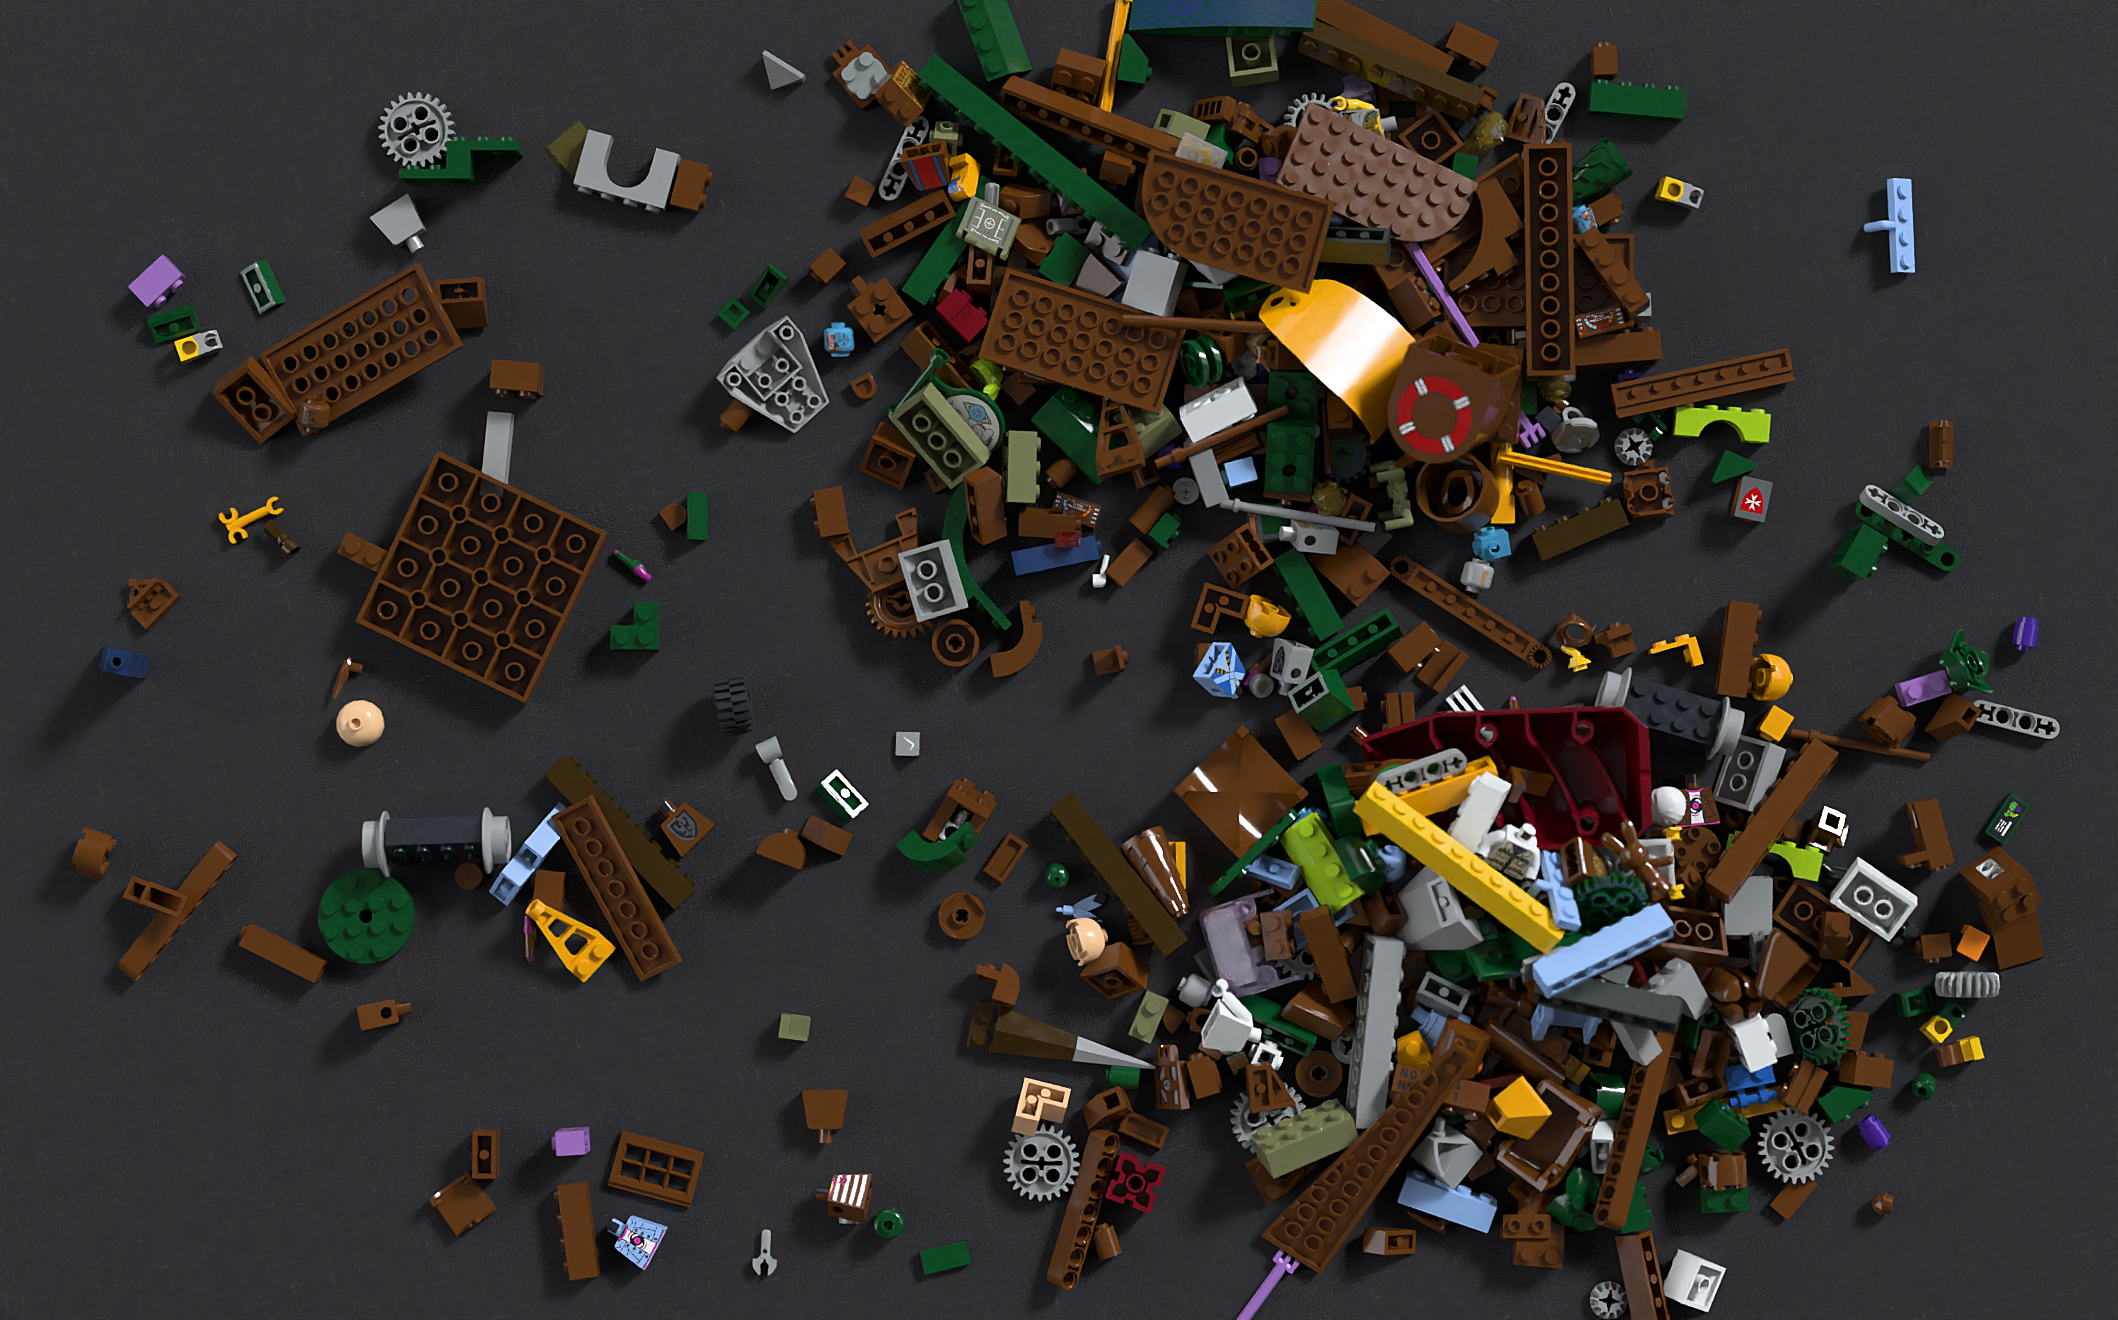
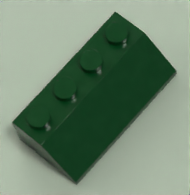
(995, 39)
(1074, 429)

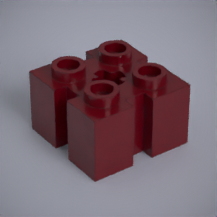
(963, 316)
(1122, 1189)

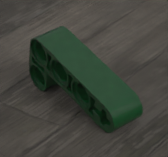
(1339, 800)

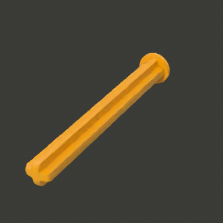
(1113, 54)
(1552, 467)

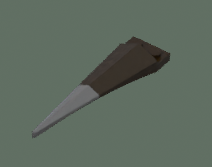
(1012, 1033)

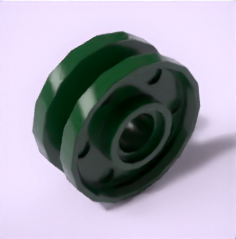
(1200, 361)

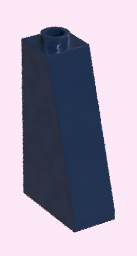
(1050, 558)
(132, 663)

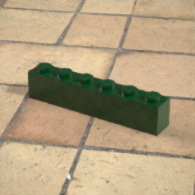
(942, 256)

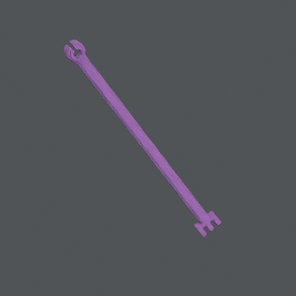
(1464, 329)
(1268, 1284)

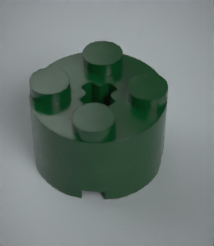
(1606, 1092)

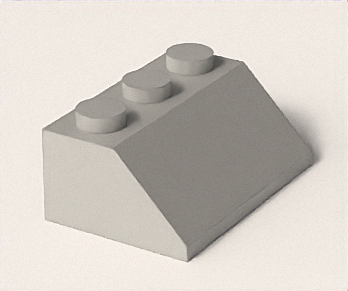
(933, 580)
(1749, 774)

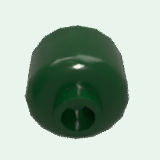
(887, 1215)

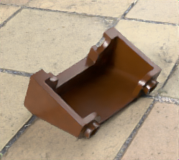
(1785, 969)
(1557, 1142)

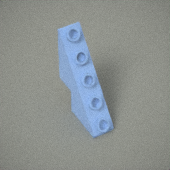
(527, 859)

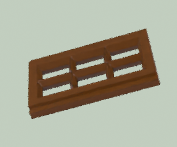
(649, 1189)

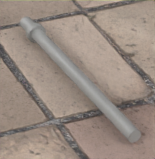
(1237, 505)

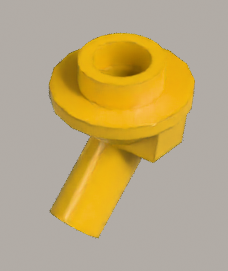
(1578, 661)

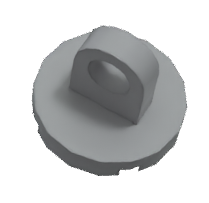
(1575, 432)

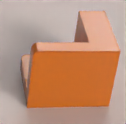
(1972, 942)

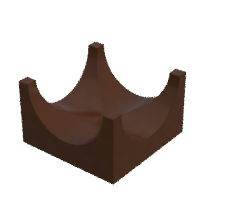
(1240, 791)

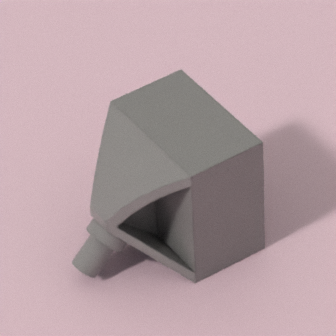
(1446, 1154)

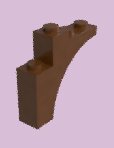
(1497, 223)

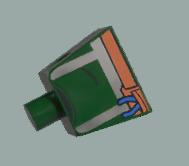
(1267, 526)

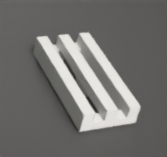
(1457, 694)

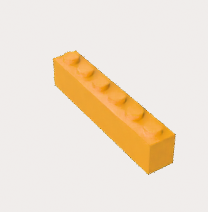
(1440, 793)

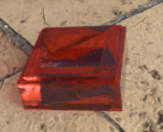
(1068, 539)

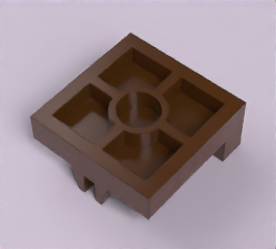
(1033, 239)
(463, 1203)

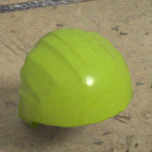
(990, 375)

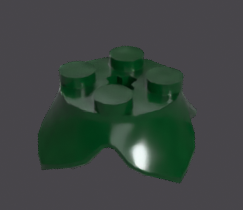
(1965, 665)
(1569, 1208)

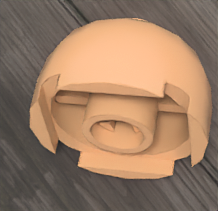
(360, 723)
(1085, 939)

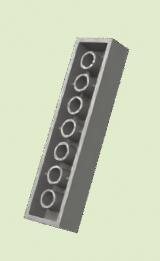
(1374, 1027)

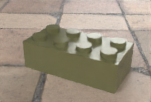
(940, 435)
(1304, 1138)

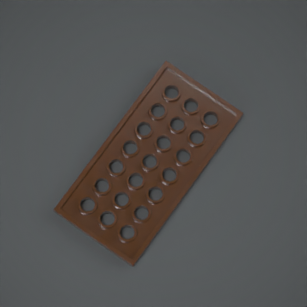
(365, 334)

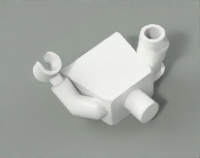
(1228, 1023)

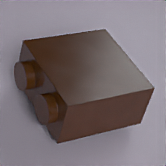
(1240, 556)

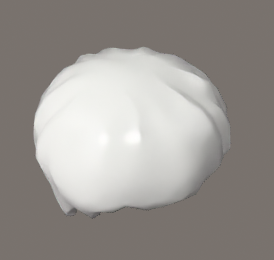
(1667, 806)

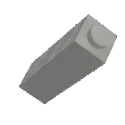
(497, 451)

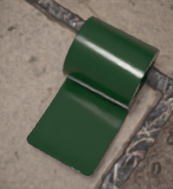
(1692, 1026)

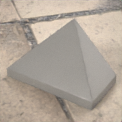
(780, 73)

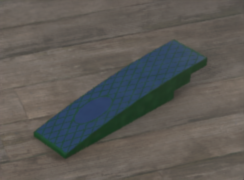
(1223, 17)

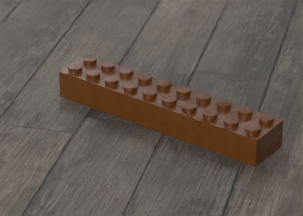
(1549, 262)

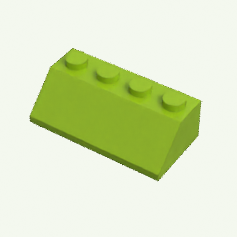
(1312, 849)

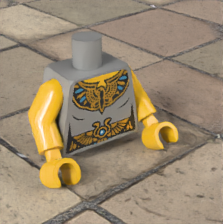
(1364, 115)

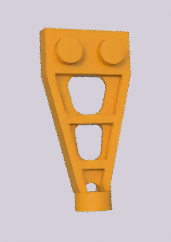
(591, 954)

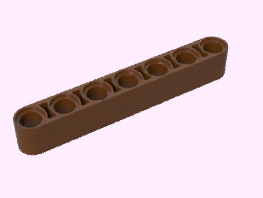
(165, 927)
(1083, 1208)

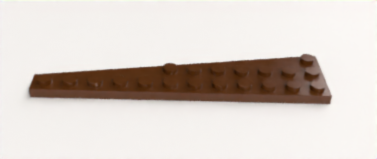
(1334, 1202)

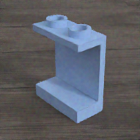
(1548, 1016)

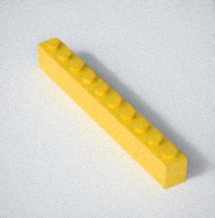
(1459, 867)

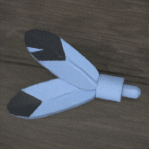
(1081, 909)

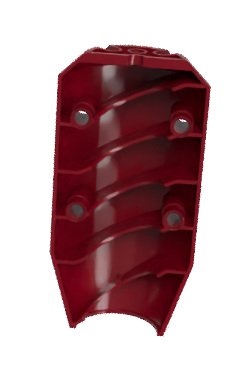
(1595, 769)

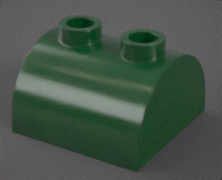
(1361, 863)

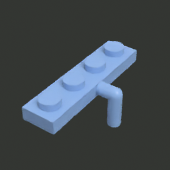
(1899, 225)
(1559, 893)

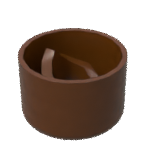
(1439, 480)

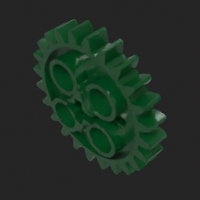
(1609, 899)
(1825, 1042)

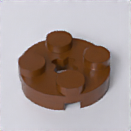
(975, 915)
(1328, 1082)

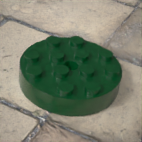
(352, 936)

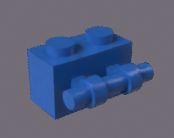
(1740, 1078)

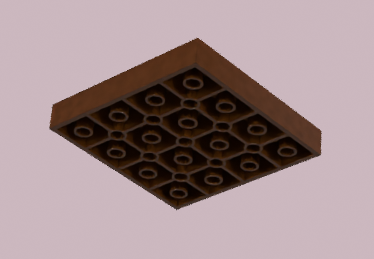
(482, 578)

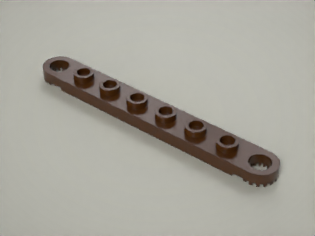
(1470, 612)

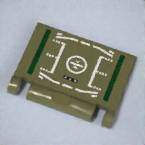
(988, 227)

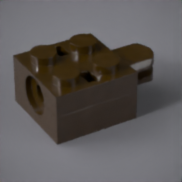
(1014, 261)

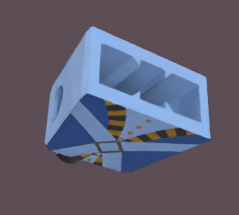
(1221, 671)

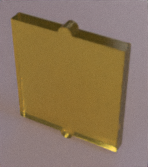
(569, 147)

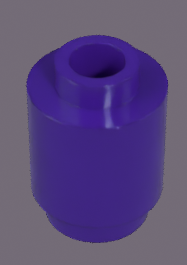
(2025, 634)
(1873, 1132)

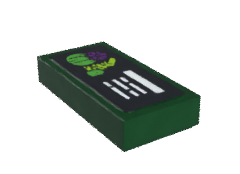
(2006, 818)

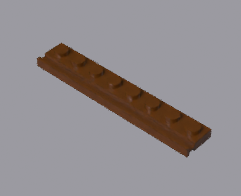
(1701, 383)

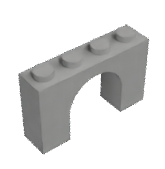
(652, 192)
(1674, 979)

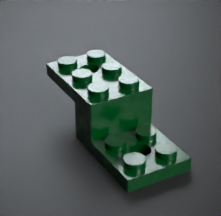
(461, 161)
(1292, 436)
(1511, 951)

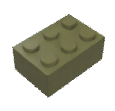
(1020, 467)

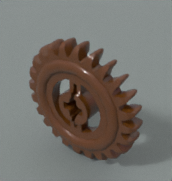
(892, 623)

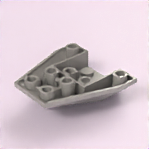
(776, 376)
(1434, 915)

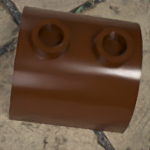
(784, 848)
(1468, 1036)

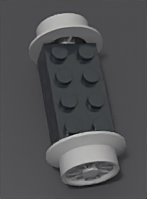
(1675, 714)
(436, 841)

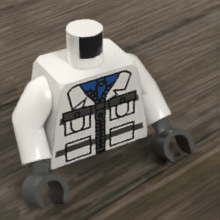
(1512, 852)

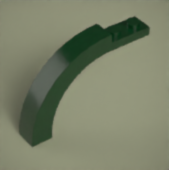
(954, 531)

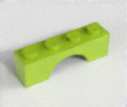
(1751, 426)
(1804, 863)

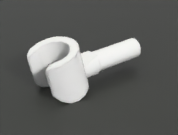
(1099, 580)

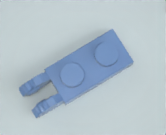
(1273, 871)

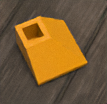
(1518, 1110)

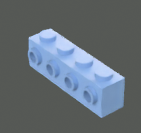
(1440, 1200)

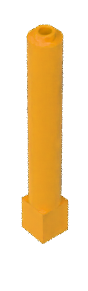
(1505, 478)

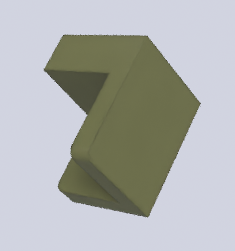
(794, 1027)

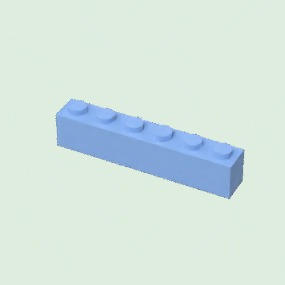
(1603, 950)

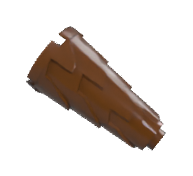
(1153, 862)

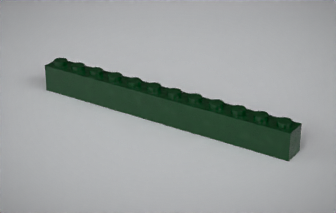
(1035, 154)

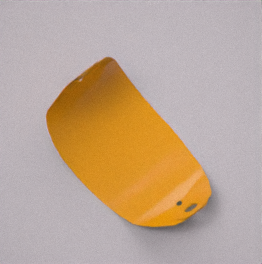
(1344, 343)

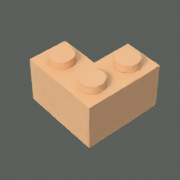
(1037, 1102)

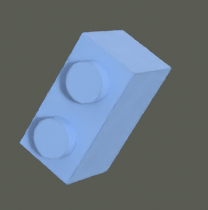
(1239, 473)

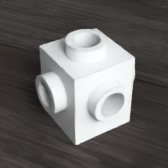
(1275, 1054)

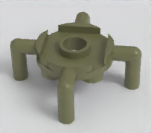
(1397, 490)

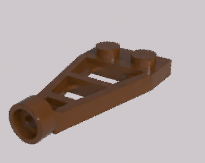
(1123, 458)
(1273, 1188)

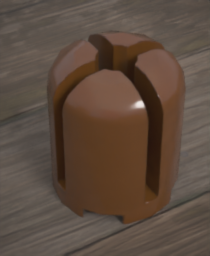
(1733, 993)

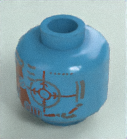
(1582, 219)
(839, 339)

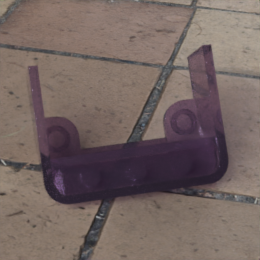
(1231, 950)

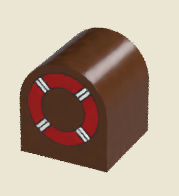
(1448, 398)

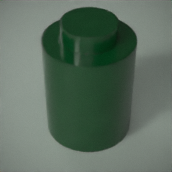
(1123, 1076)

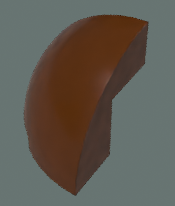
(1200, 302)

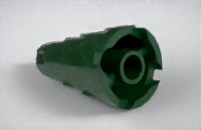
(1598, 171)

